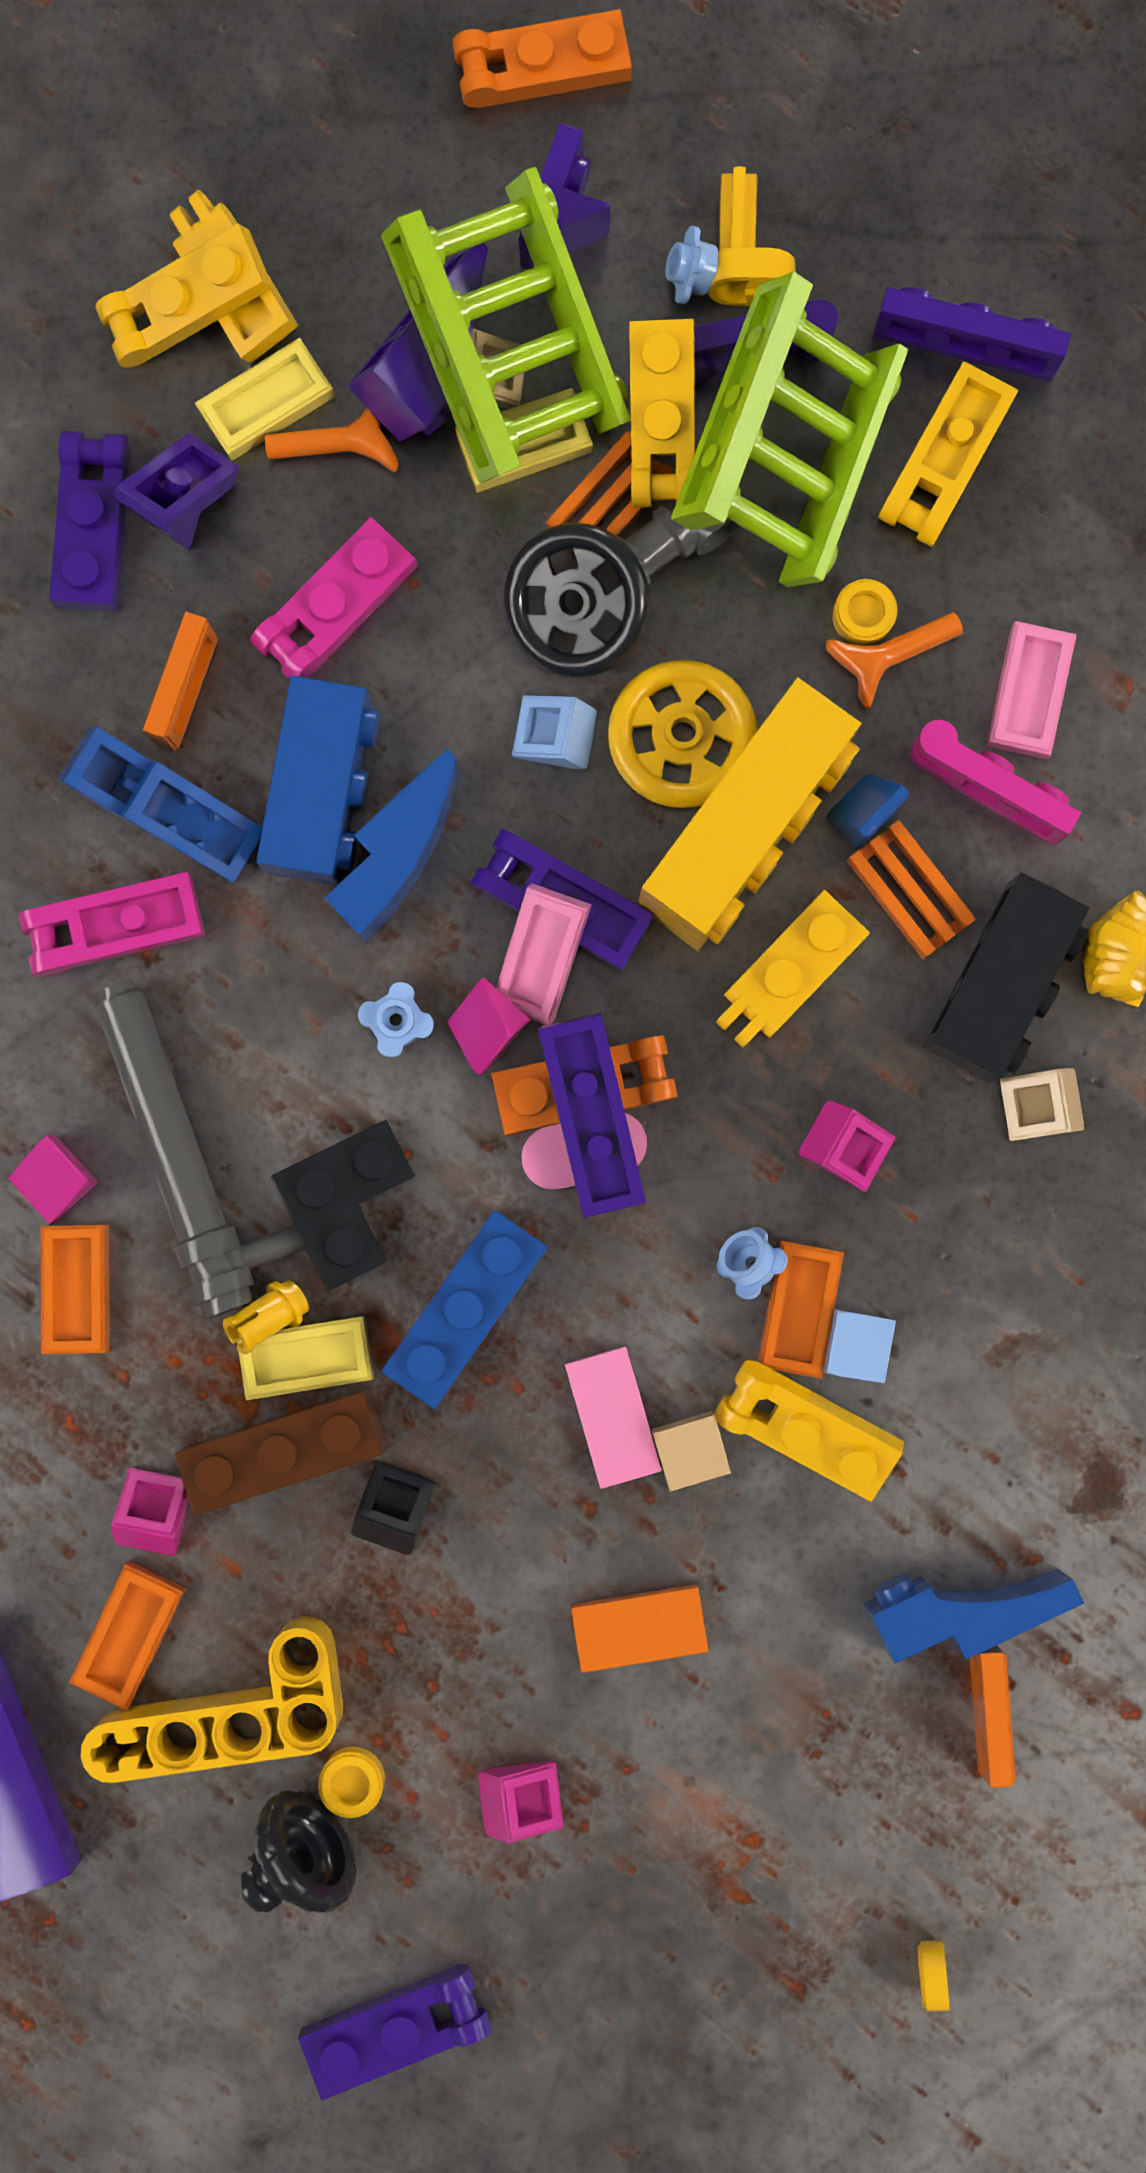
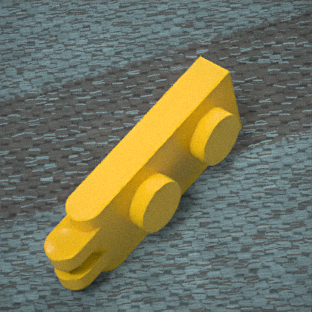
(259, 322)
(793, 968)

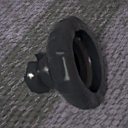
(298, 1857)

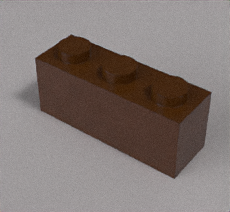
(282, 1451)

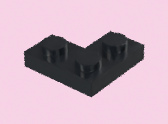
(325, 1198)

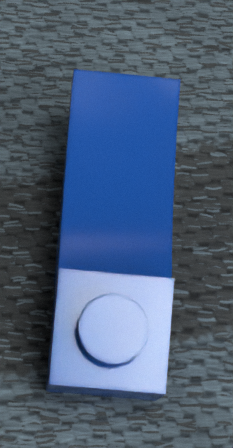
(160, 803)
(915, 1616)

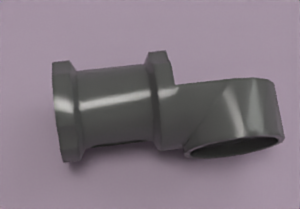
(666, 539)

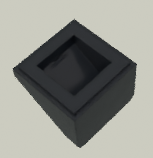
(392, 1508)

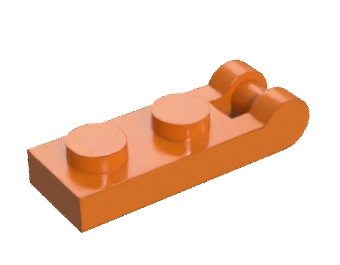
(542, 59)
(528, 1098)

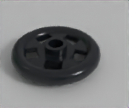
(628, 602)

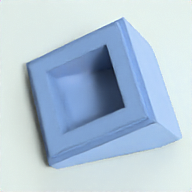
(555, 731)
(859, 1346)

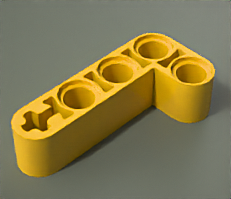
(211, 1718)

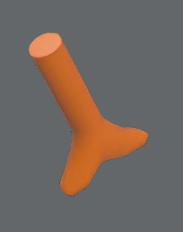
(360, 437)
(871, 661)

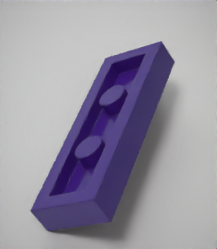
(971, 333)
(592, 1115)

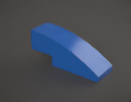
(397, 848)

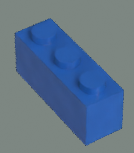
(317, 781)
(464, 1309)

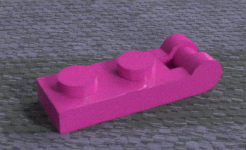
(335, 600)
(991, 782)
(113, 923)

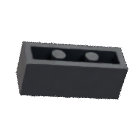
(1009, 979)

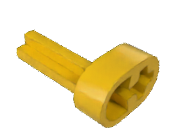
(739, 260)

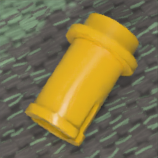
(267, 1315)

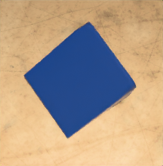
(867, 808)

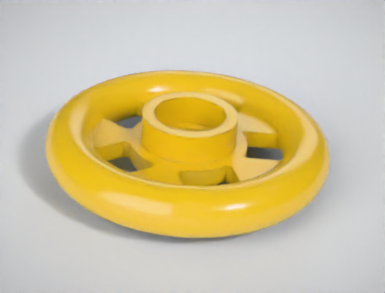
(635, 710)

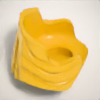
(1117, 952)

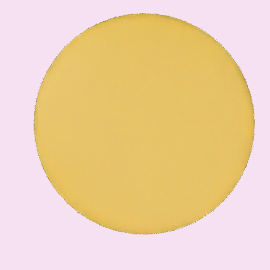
(864, 612)
(351, 1782)
(933, 1975)

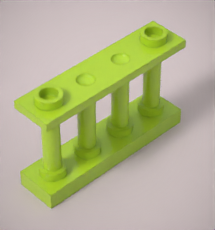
(446, 316)
(736, 434)

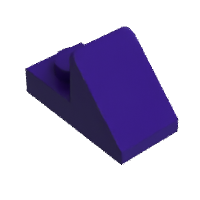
(566, 173)
(178, 487)

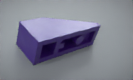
(399, 376)

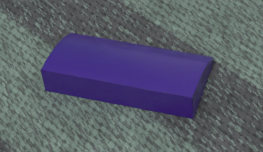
(33, 1827)

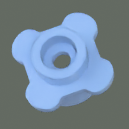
(691, 266)
(413, 1025)
(740, 1252)

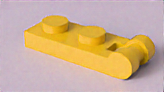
(184, 296)
(661, 405)
(949, 451)
(810, 1430)

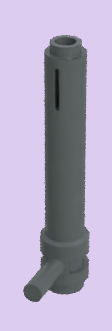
(206, 1243)

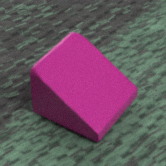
(486, 1025)
(846, 1145)
(52, 1178)
(150, 1512)
(520, 1801)

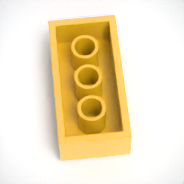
(748, 813)

